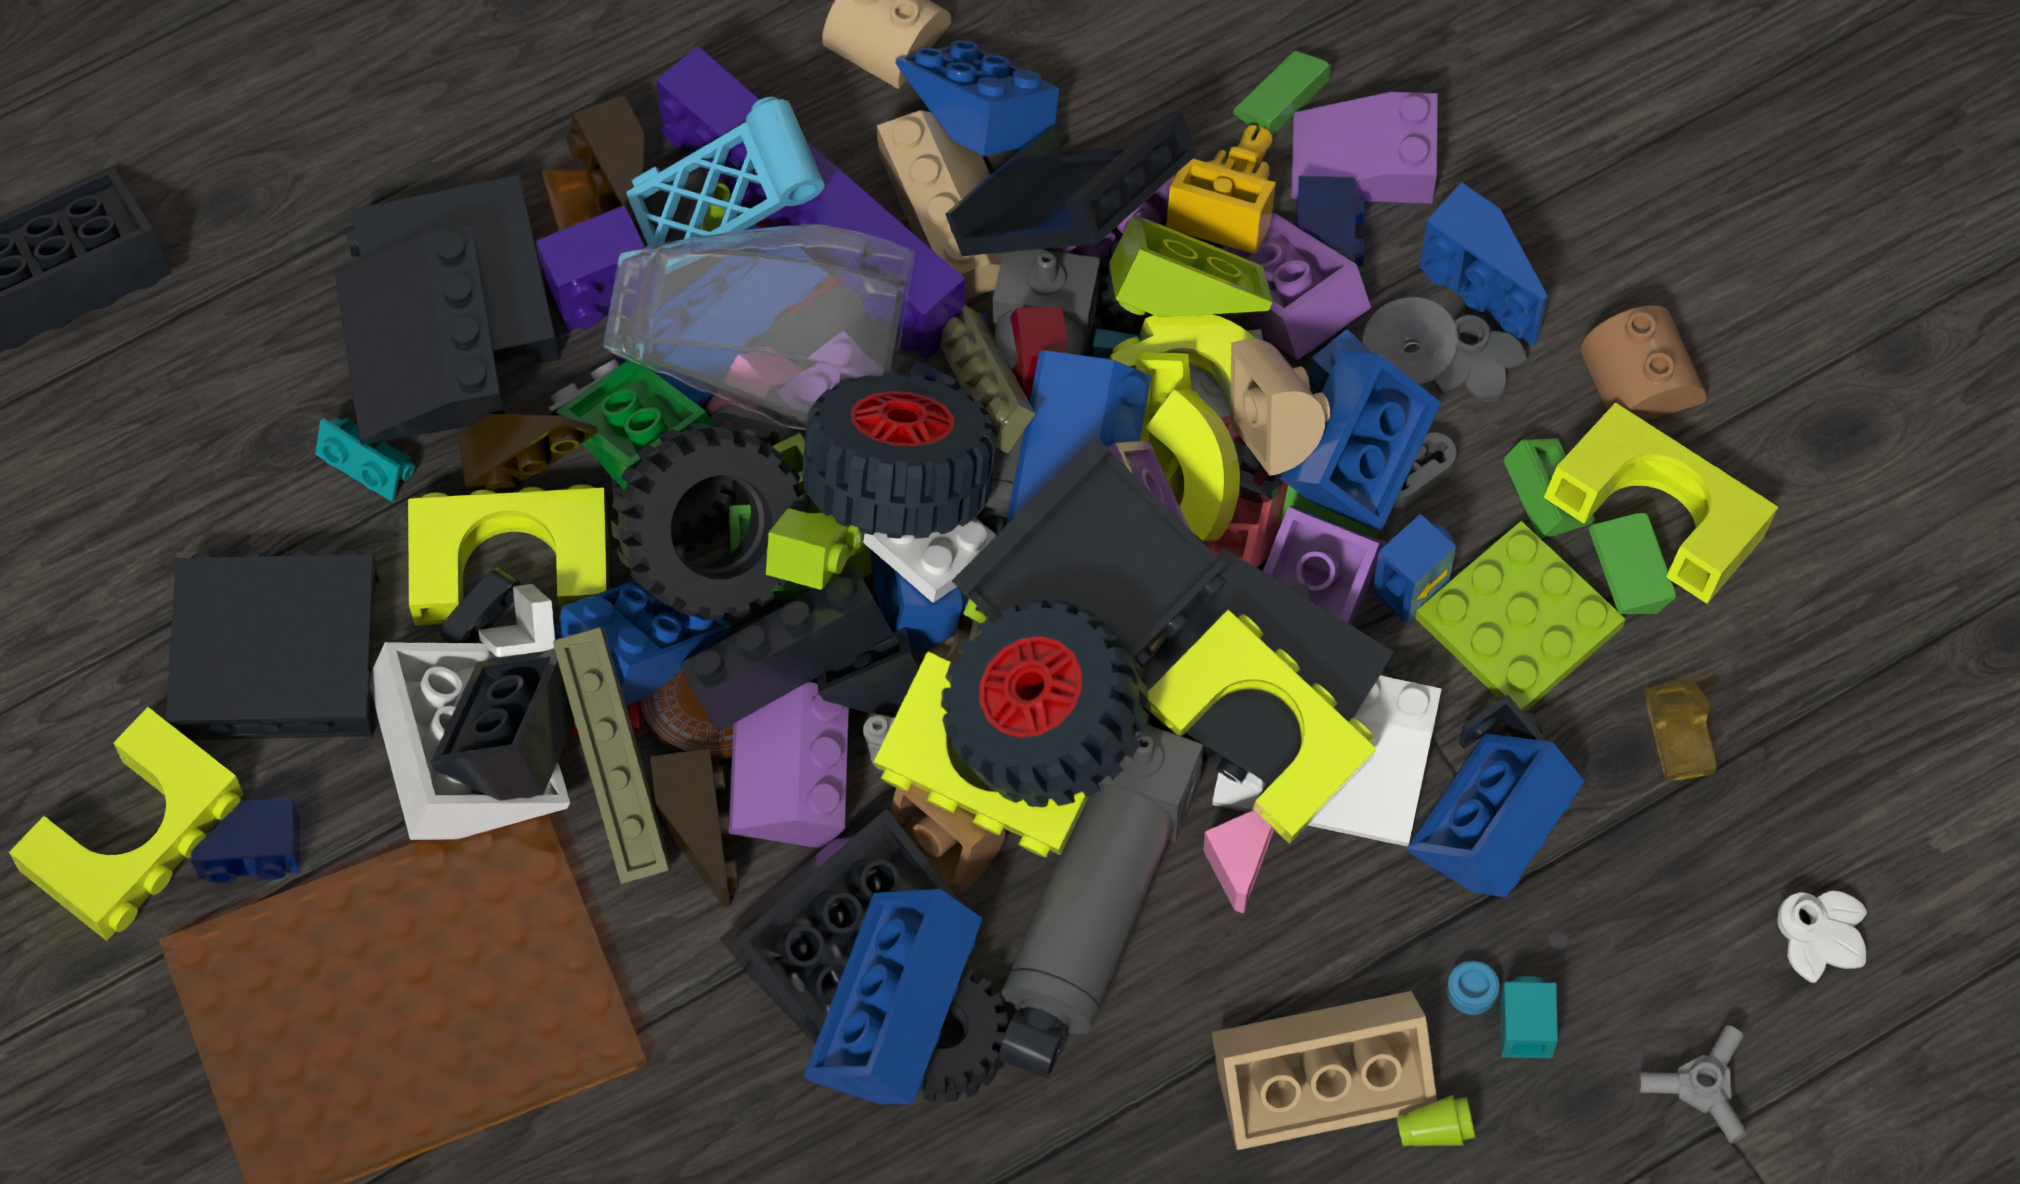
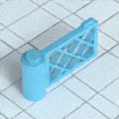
(773, 148)

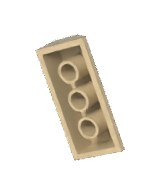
(931, 178)
(1325, 1069)

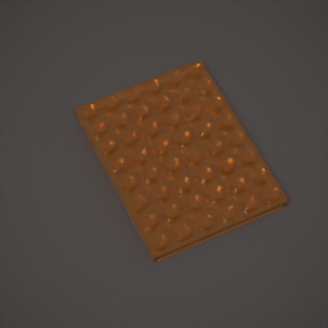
(401, 1005)

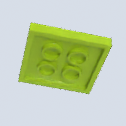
(1520, 618)

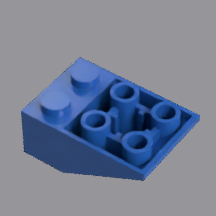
(981, 96)
(1481, 260)
(643, 635)

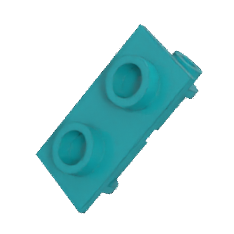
(374, 468)

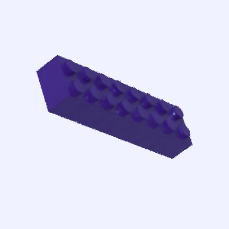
(706, 102)

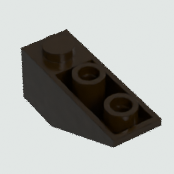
(611, 150)
(512, 447)
(688, 810)

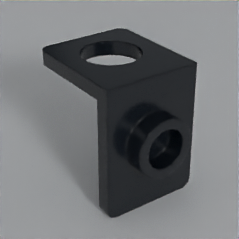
(1503, 712)

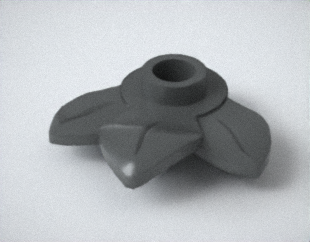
(1483, 364)

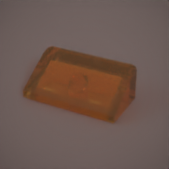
(570, 197)

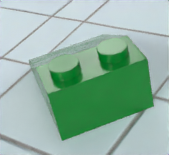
(630, 411)

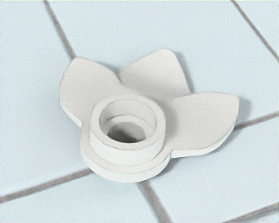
(1829, 936)

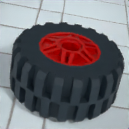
(899, 455)
(1044, 703)

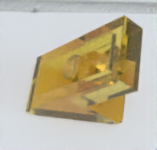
(1680, 730)

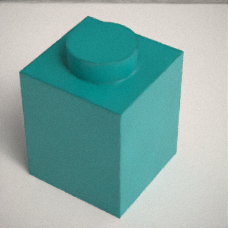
(1528, 1018)

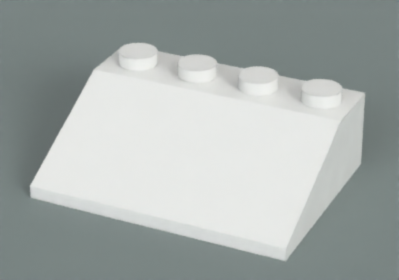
(414, 700)
(1386, 791)

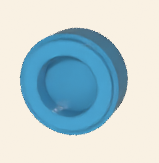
(1473, 987)

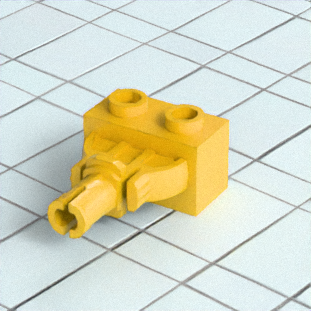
(1226, 200)

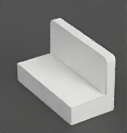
(533, 628)

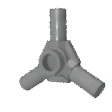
(1704, 1084)

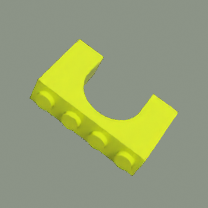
(1631, 452)
(449, 528)
(1236, 659)
(919, 755)
(110, 888)

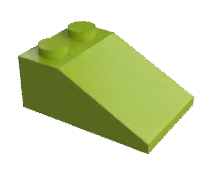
(1182, 276)

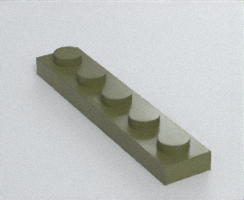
(986, 375)
(612, 755)

